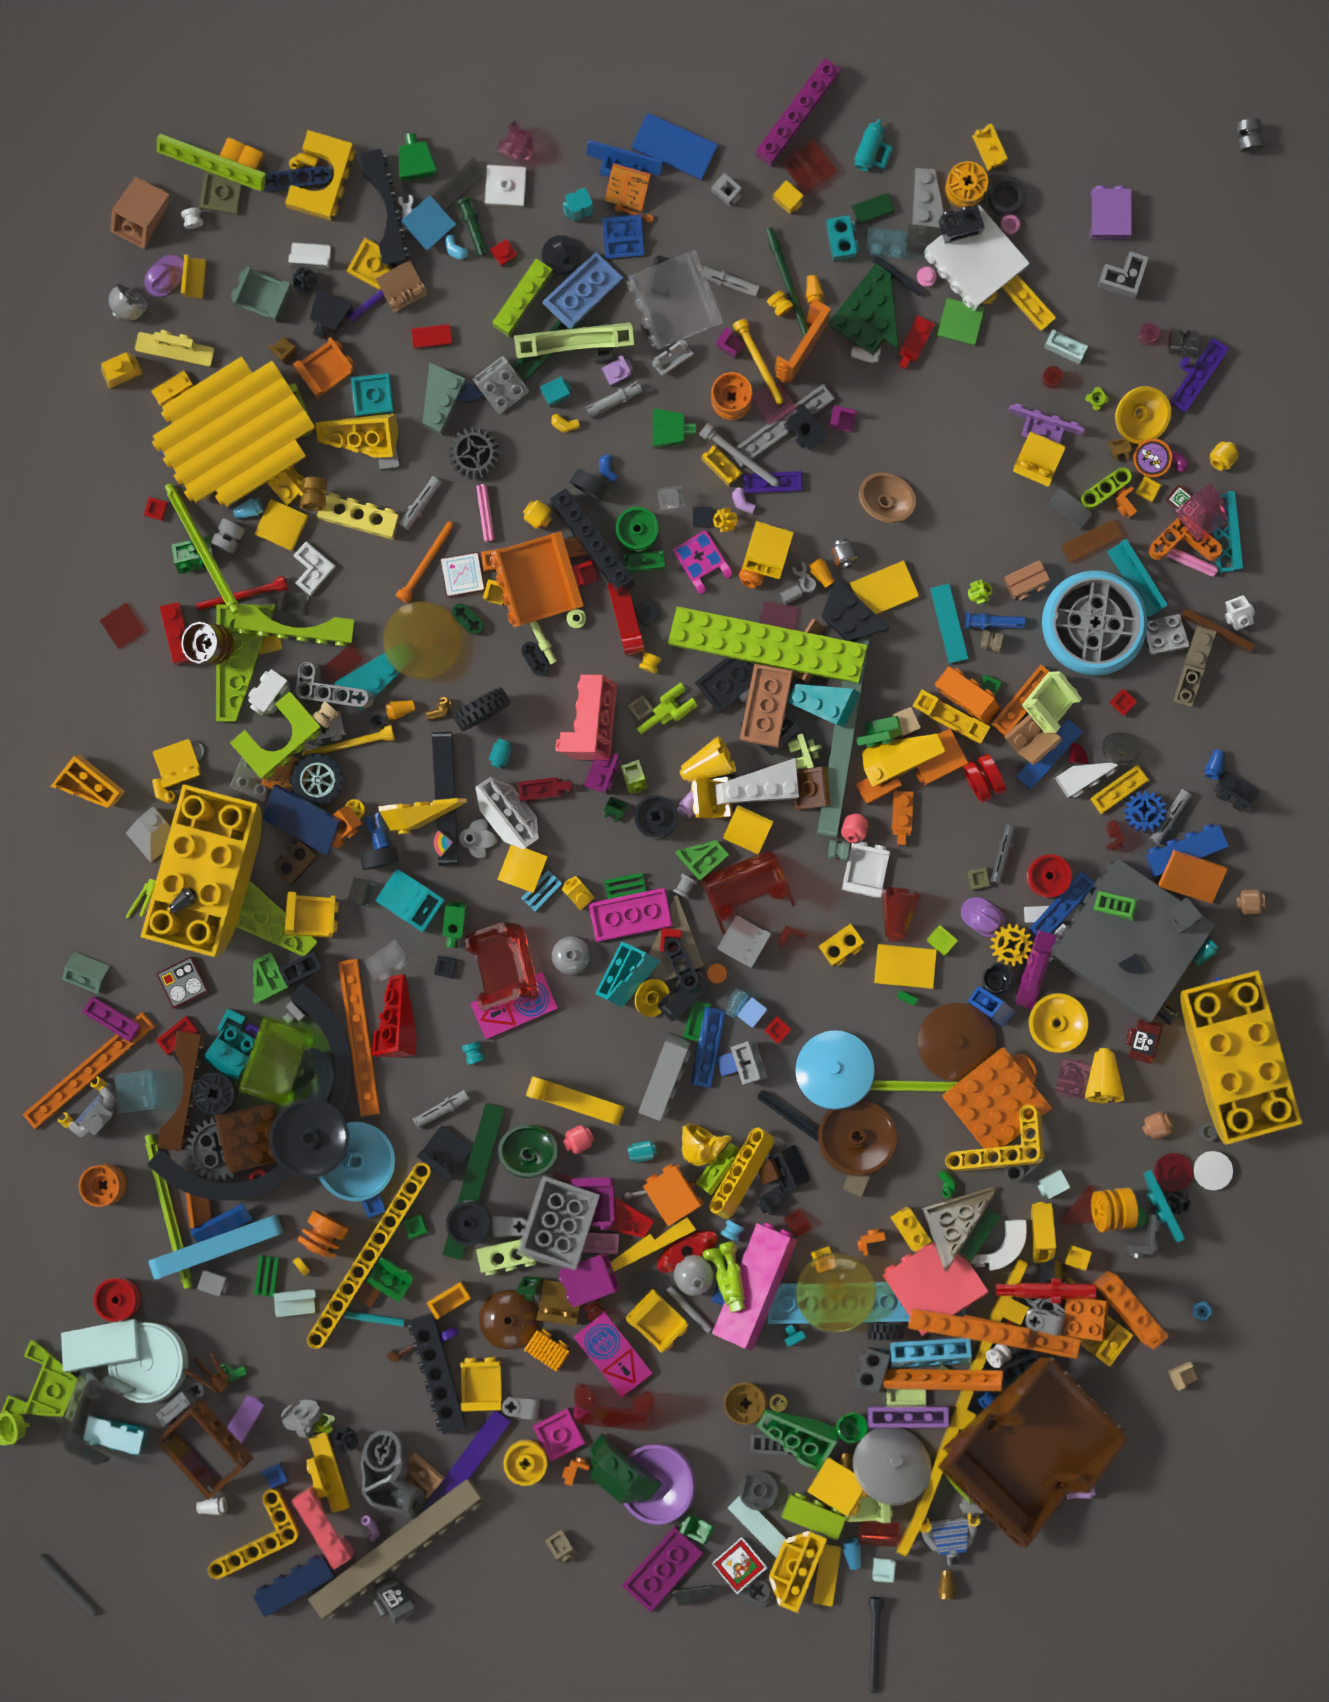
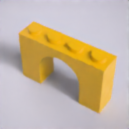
(323, 202)

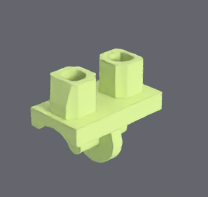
(800, 744)

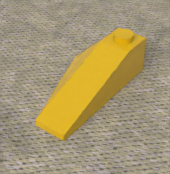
(367, 435)

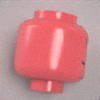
(854, 828)
(578, 1139)

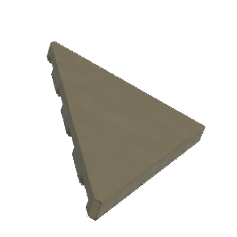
(665, 970)
(954, 1221)

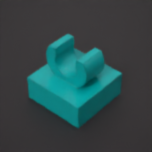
(794, 1336)

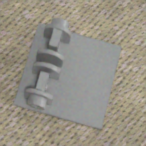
(1166, 635)
(248, 782)

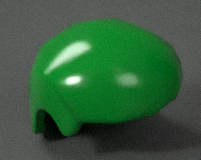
(851, 1427)

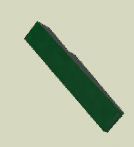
(527, 366)

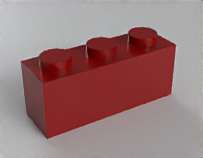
(174, 626)

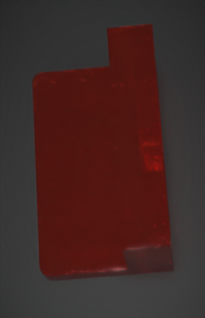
(786, 933)

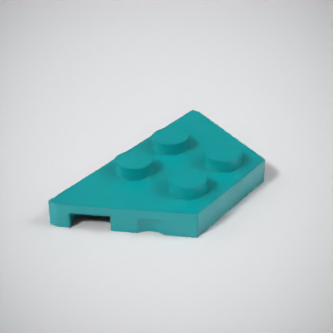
(1163, 1211)

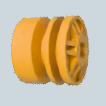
(970, 195)
(1114, 1209)

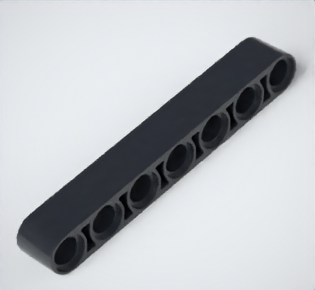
(445, 789)

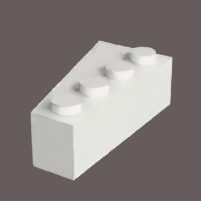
(767, 784)

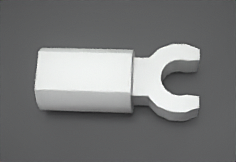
(406, 208)

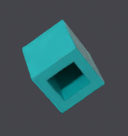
(556, 391)

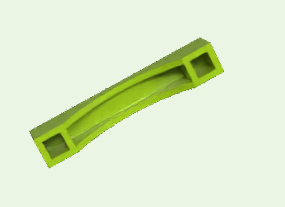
(335, 630)

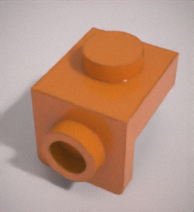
(1125, 507)
(872, 1236)
(569, 1472)

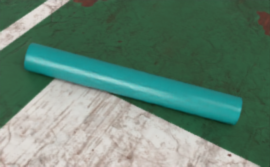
(374, 1318)

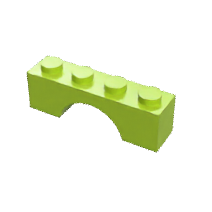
(524, 293)

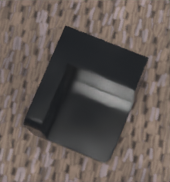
(1052, 1270)

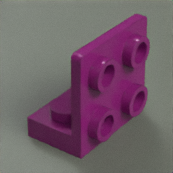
(601, 774)

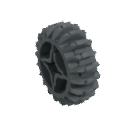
(465, 455)

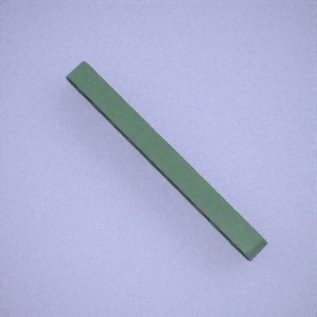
(839, 764)

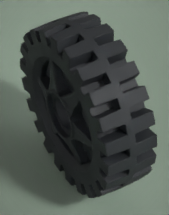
(481, 709)

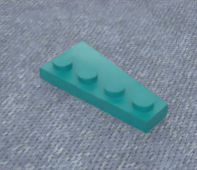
(370, 677)

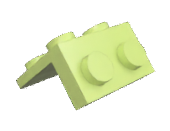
(872, 1511)

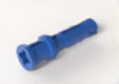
(984, 621)

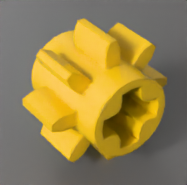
(725, 519)

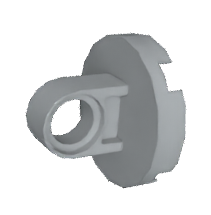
(302, 1417)

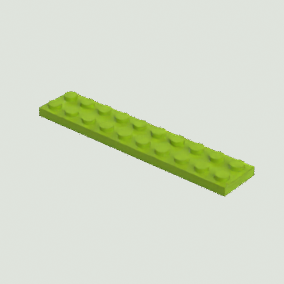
(767, 645)

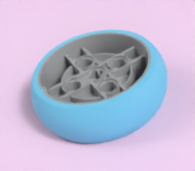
(1057, 618)

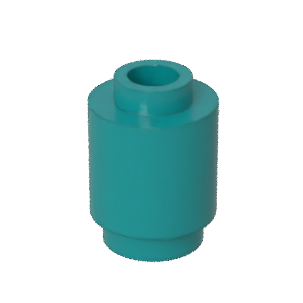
(500, 753)
(642, 1151)

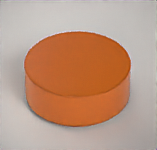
(716, 973)

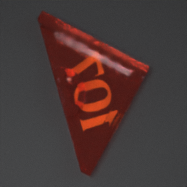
(1080, 1210)

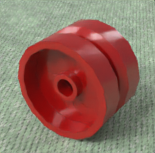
(984, 778)
(1037, 878)
(112, 1310)

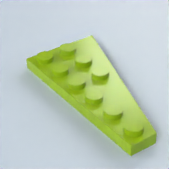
(267, 920)

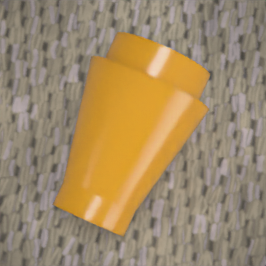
(814, 289)
(821, 572)
(397, 709)

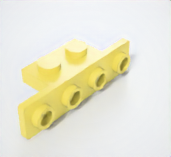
(174, 347)

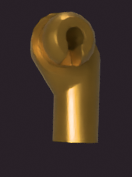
(441, 710)

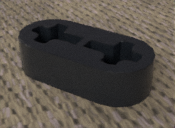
(531, 661)

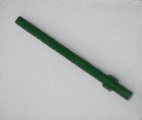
(775, 247)

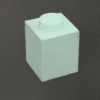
(1053, 1184)

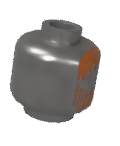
(844, 553)

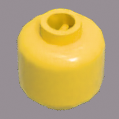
(1224, 456)
(537, 514)

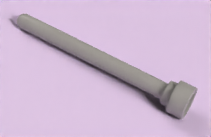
(709, 433)

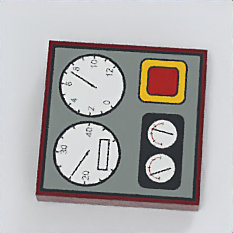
(182, 982)

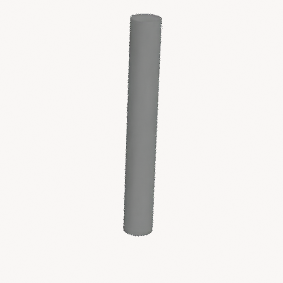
(689, 1309)

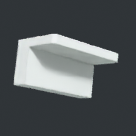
(310, 256)

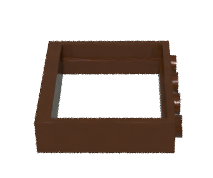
(189, 1462)

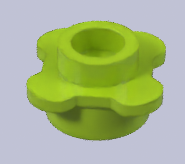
(1097, 393)
(324, 1418)

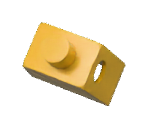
(120, 369)

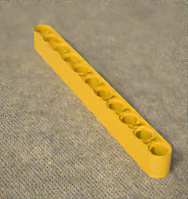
(366, 1264)

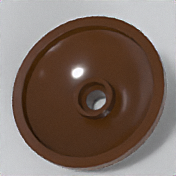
(513, 1305)

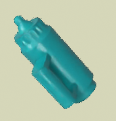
(869, 147)

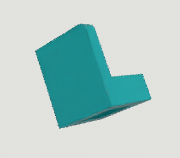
(234, 1018)

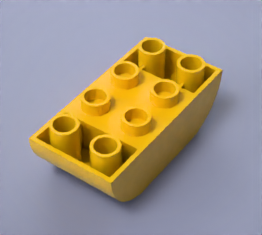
(214, 853)
(1239, 1058)

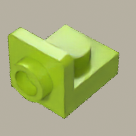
(634, 777)

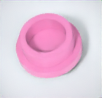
(926, 276)

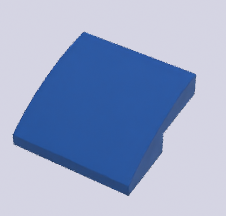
(623, 236)

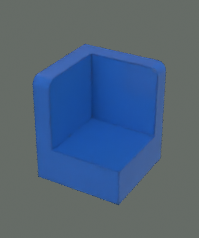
(276, 1475)

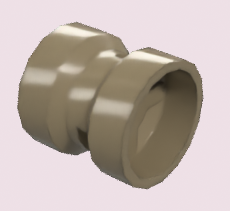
(991, 641)

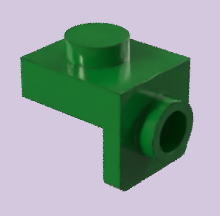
(697, 1529)

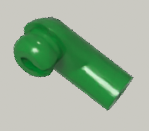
(948, 1184)
(234, 1374)

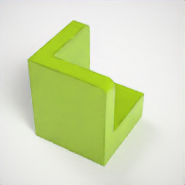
(941, 940)

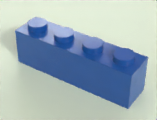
(1194, 844)

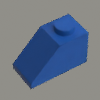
(991, 1006)

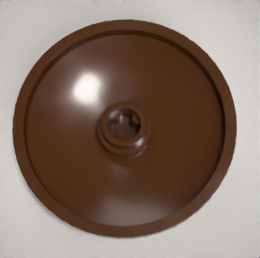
(955, 1040)
(857, 1138)

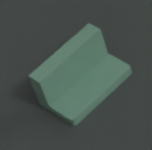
(85, 972)

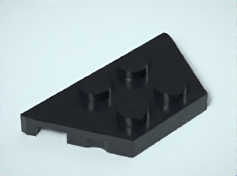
(850, 615)

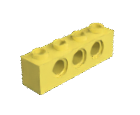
(386, 529)

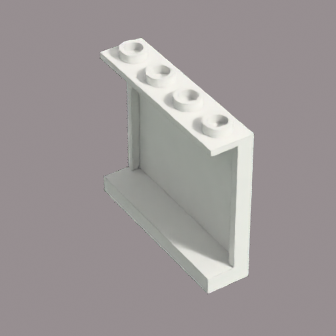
(977, 263)

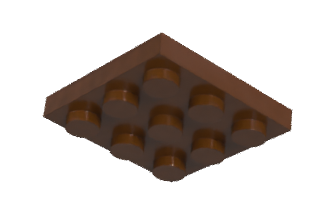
(246, 1137)

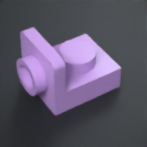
(617, 370)

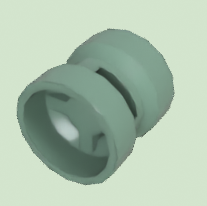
(838, 850)

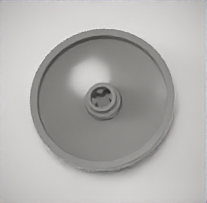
(892, 1465)

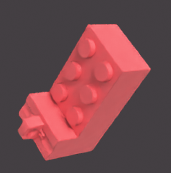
(593, 720)

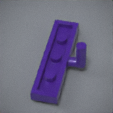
(1197, 374)

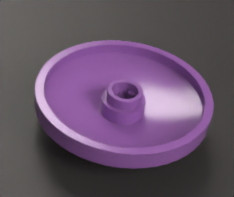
(677, 1483)

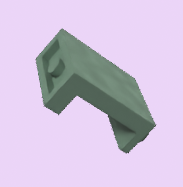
(261, 294)

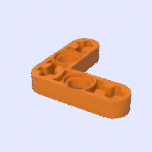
(1187, 536)

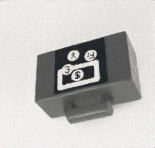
(177, 1407)
(393, 1601)

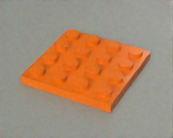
(992, 1098)

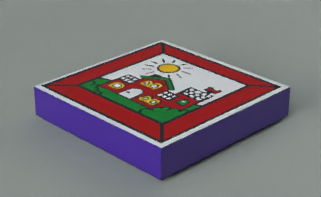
(739, 1565)

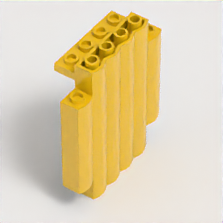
(232, 432)

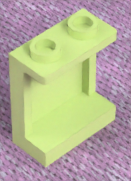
(1051, 701)

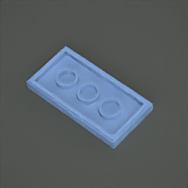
(583, 290)

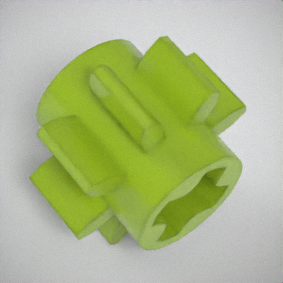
(980, 592)

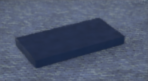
(301, 819)

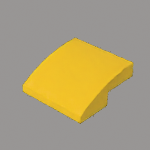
(281, 525)
(747, 829)
(522, 868)
(1111, 1347)

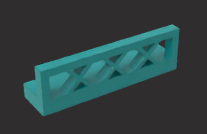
(1233, 535)
(1136, 575)

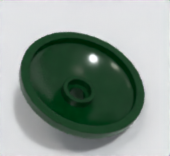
(524, 1142)

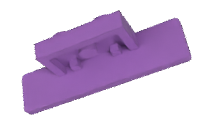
(1044, 425)

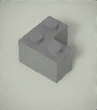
(1125, 280)

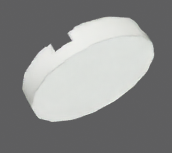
(1213, 1170)

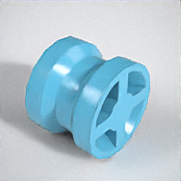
(732, 1231)

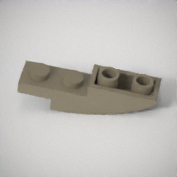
(1194, 665)

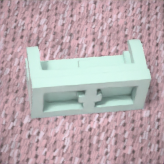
(1065, 346)

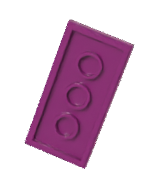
(662, 1569)

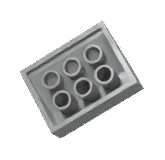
(558, 1224)

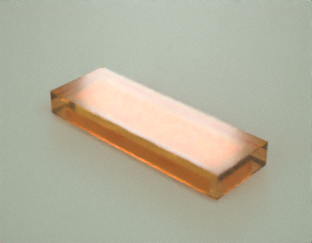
(1091, 540)

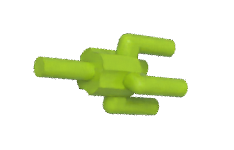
(669, 709)

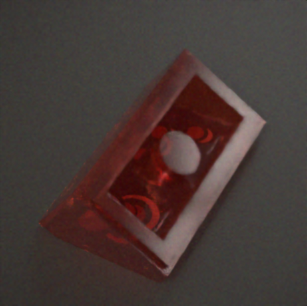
(878, 1533)

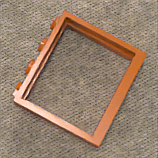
(1130, 1310)

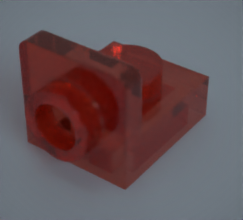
(1114, 832)

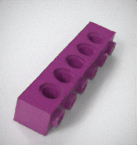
(797, 112)

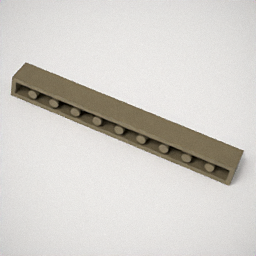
(395, 1549)

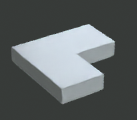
(318, 568)

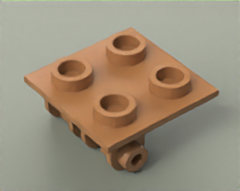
(401, 286)

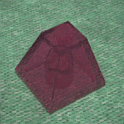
(1203, 512)

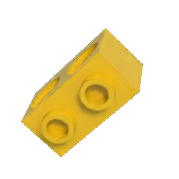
(838, 941)

